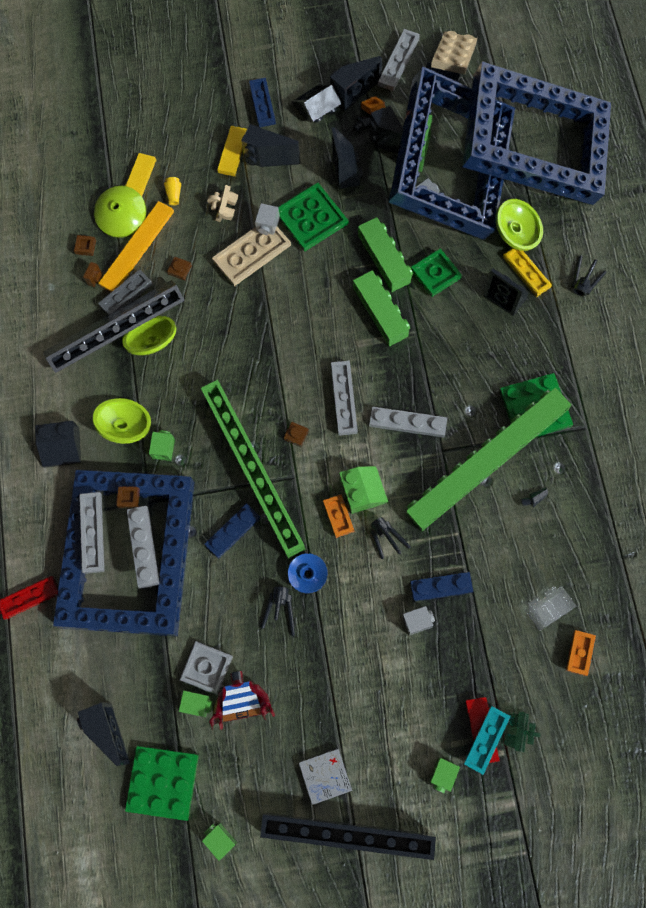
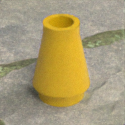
(172, 189)

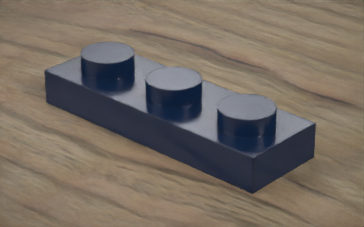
(262, 102)
(232, 531)
(441, 586)

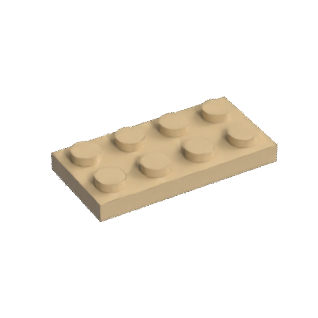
(454, 52)
(250, 254)

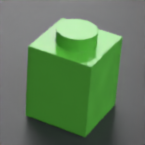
(162, 445)
(195, 704)
(444, 775)
(218, 841)

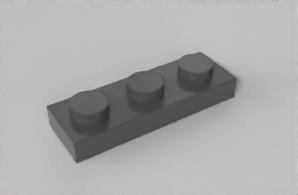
(126, 292)

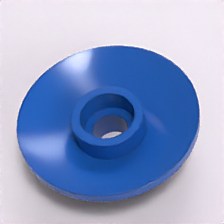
(306, 563)

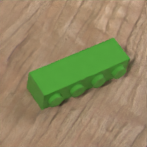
(384, 254)
(380, 308)

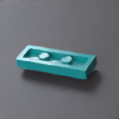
(486, 740)

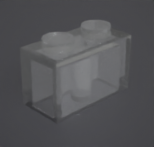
(550, 608)

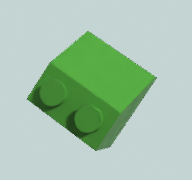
(363, 488)

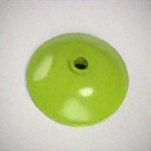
(126, 218)
(519, 224)
(150, 336)
(121, 420)

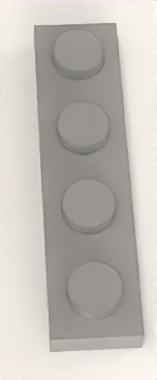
(398, 60)
(344, 398)
(408, 422)
(92, 533)
(142, 547)

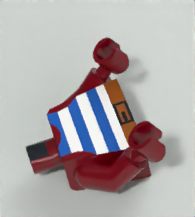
(240, 701)

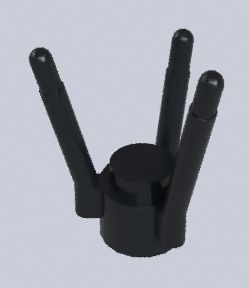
(582, 286)
(381, 528)
(279, 596)

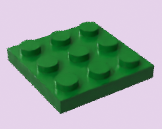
(311, 217)
(521, 395)
(162, 783)

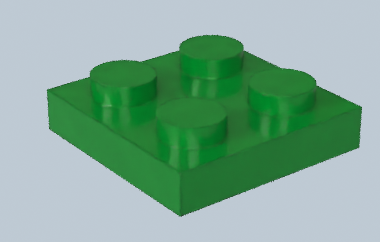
(436, 272)

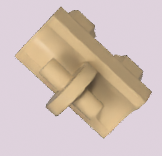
(226, 197)

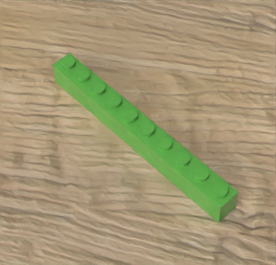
(488, 459)
(253, 469)

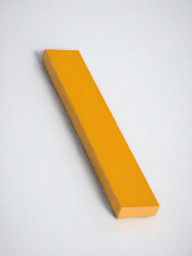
(136, 247)

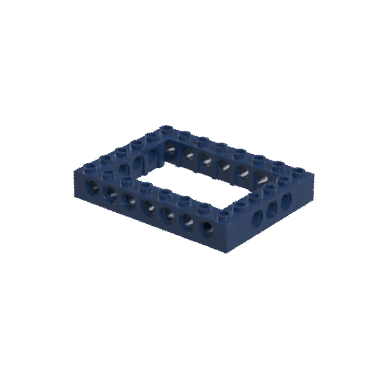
(479, 155)
(476, 219)
(167, 616)

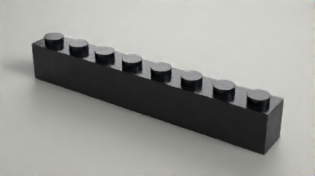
(113, 326)
(348, 836)

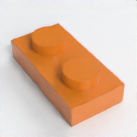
(338, 516)
(580, 653)

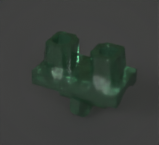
(519, 741)

